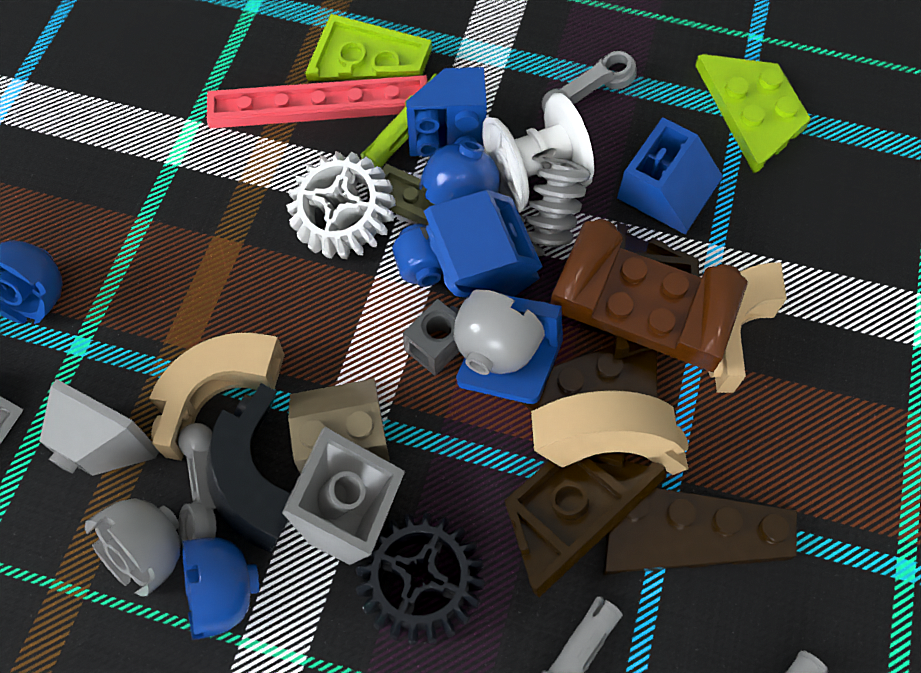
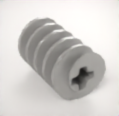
(557, 203)

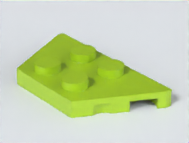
(754, 104)

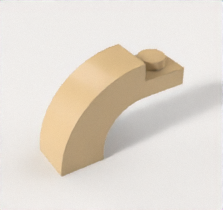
(762, 299)

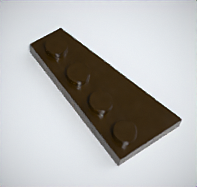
(697, 532)

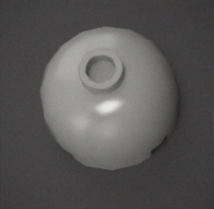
(494, 334)
(137, 542)

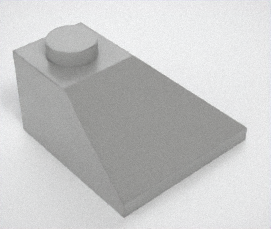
(90, 434)
(342, 497)

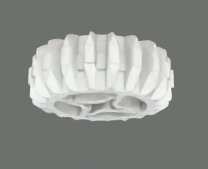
(330, 188)

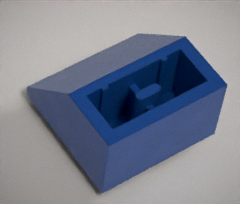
(447, 110)
(670, 176)
(483, 241)

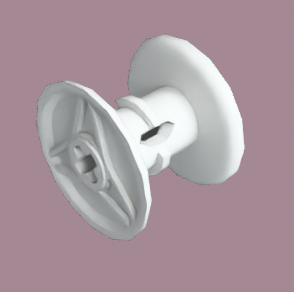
(522, 158)

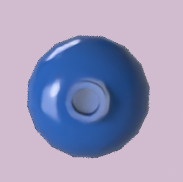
(459, 171)
(27, 282)
(216, 585)

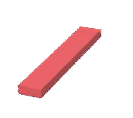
(310, 101)

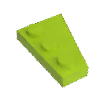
(366, 51)

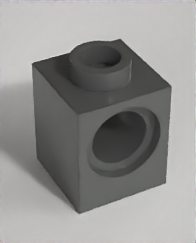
(428, 351)

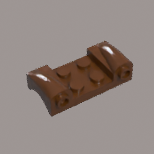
(648, 299)

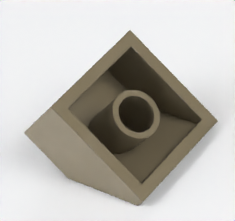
(345, 409)

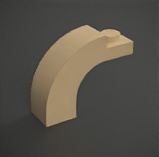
(203, 372)
(609, 423)

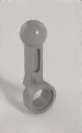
(597, 77)
(197, 518)

